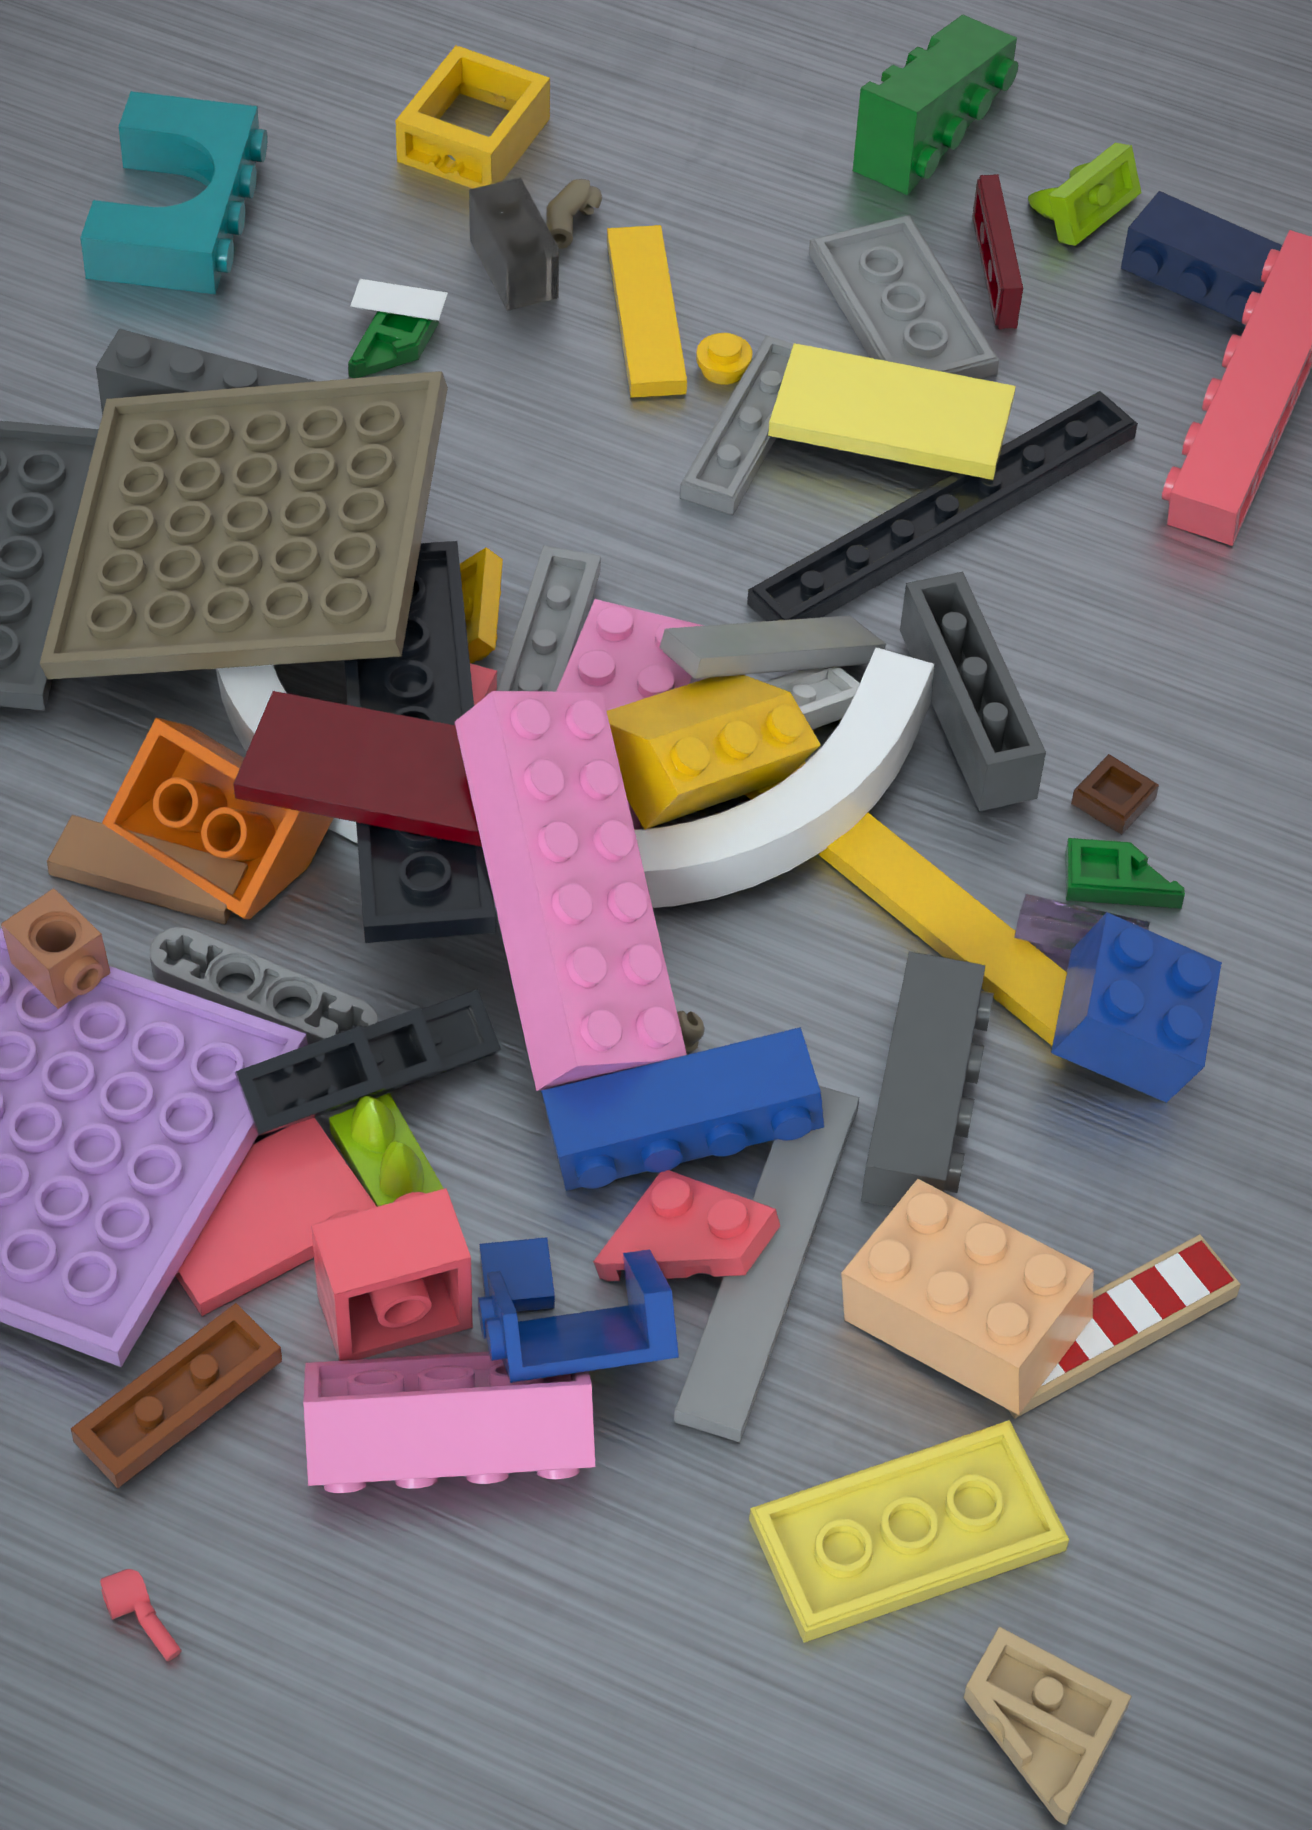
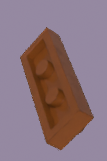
(176, 1395)

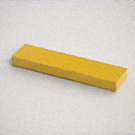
(646, 311)

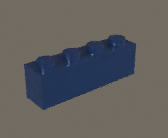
(1196, 254)

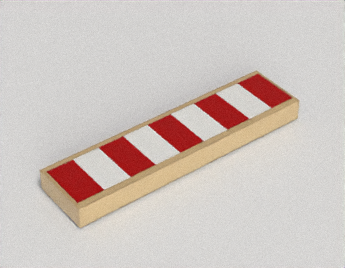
(1141, 1311)

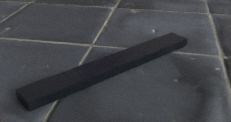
(942, 513)

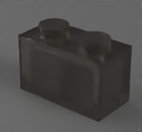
(514, 243)

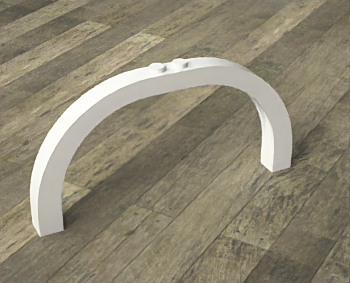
(755, 838)

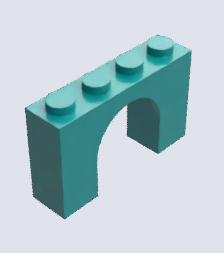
(184, 242)

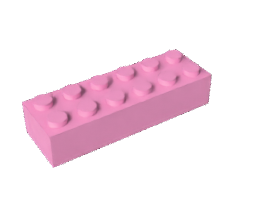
(568, 885)

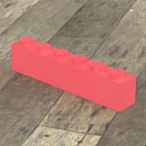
(1250, 402)

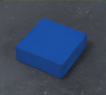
(524, 1269)

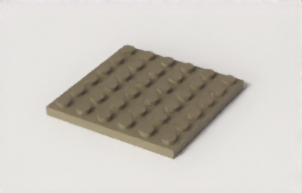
(248, 527)

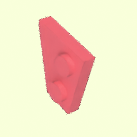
(691, 1230)

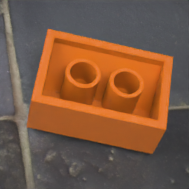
(186, 796)

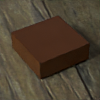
(1115, 794)

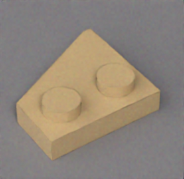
(1045, 1717)

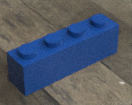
(684, 1109)

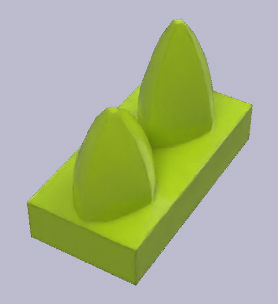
(1090, 194)
(382, 1150)

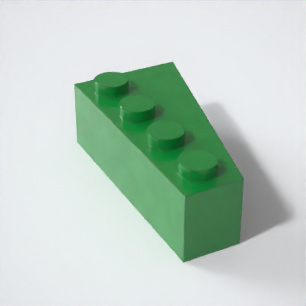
(931, 102)

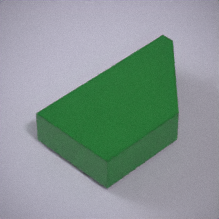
(390, 343)
(1116, 875)

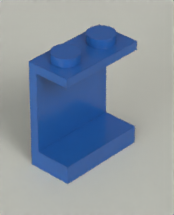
(587, 1339)

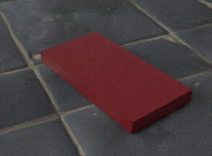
(359, 768)

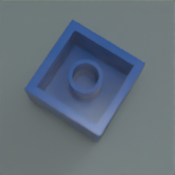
(1137, 1008)

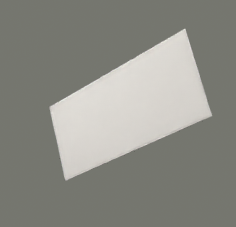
(399, 299)

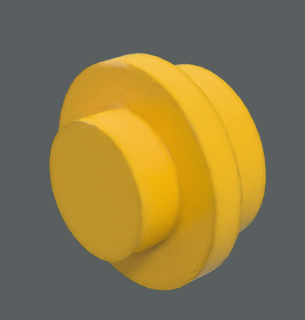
(723, 357)

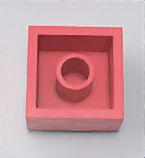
(393, 1275)

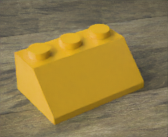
(707, 745)

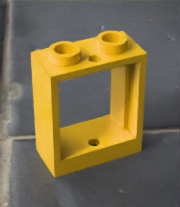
(480, 160)

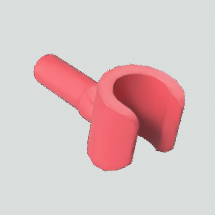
(127, 1593)

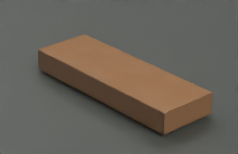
(107, 861)

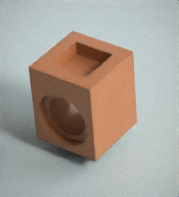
(56, 948)

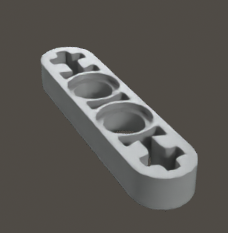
(269, 987)

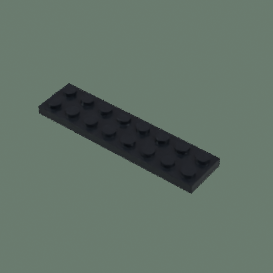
(411, 880)

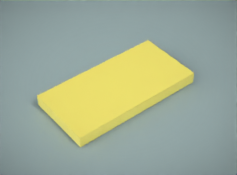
(892, 411)
(907, 1530)

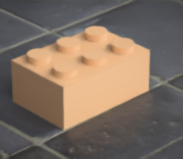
(968, 1295)

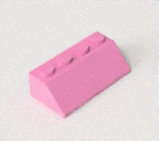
(441, 1419)

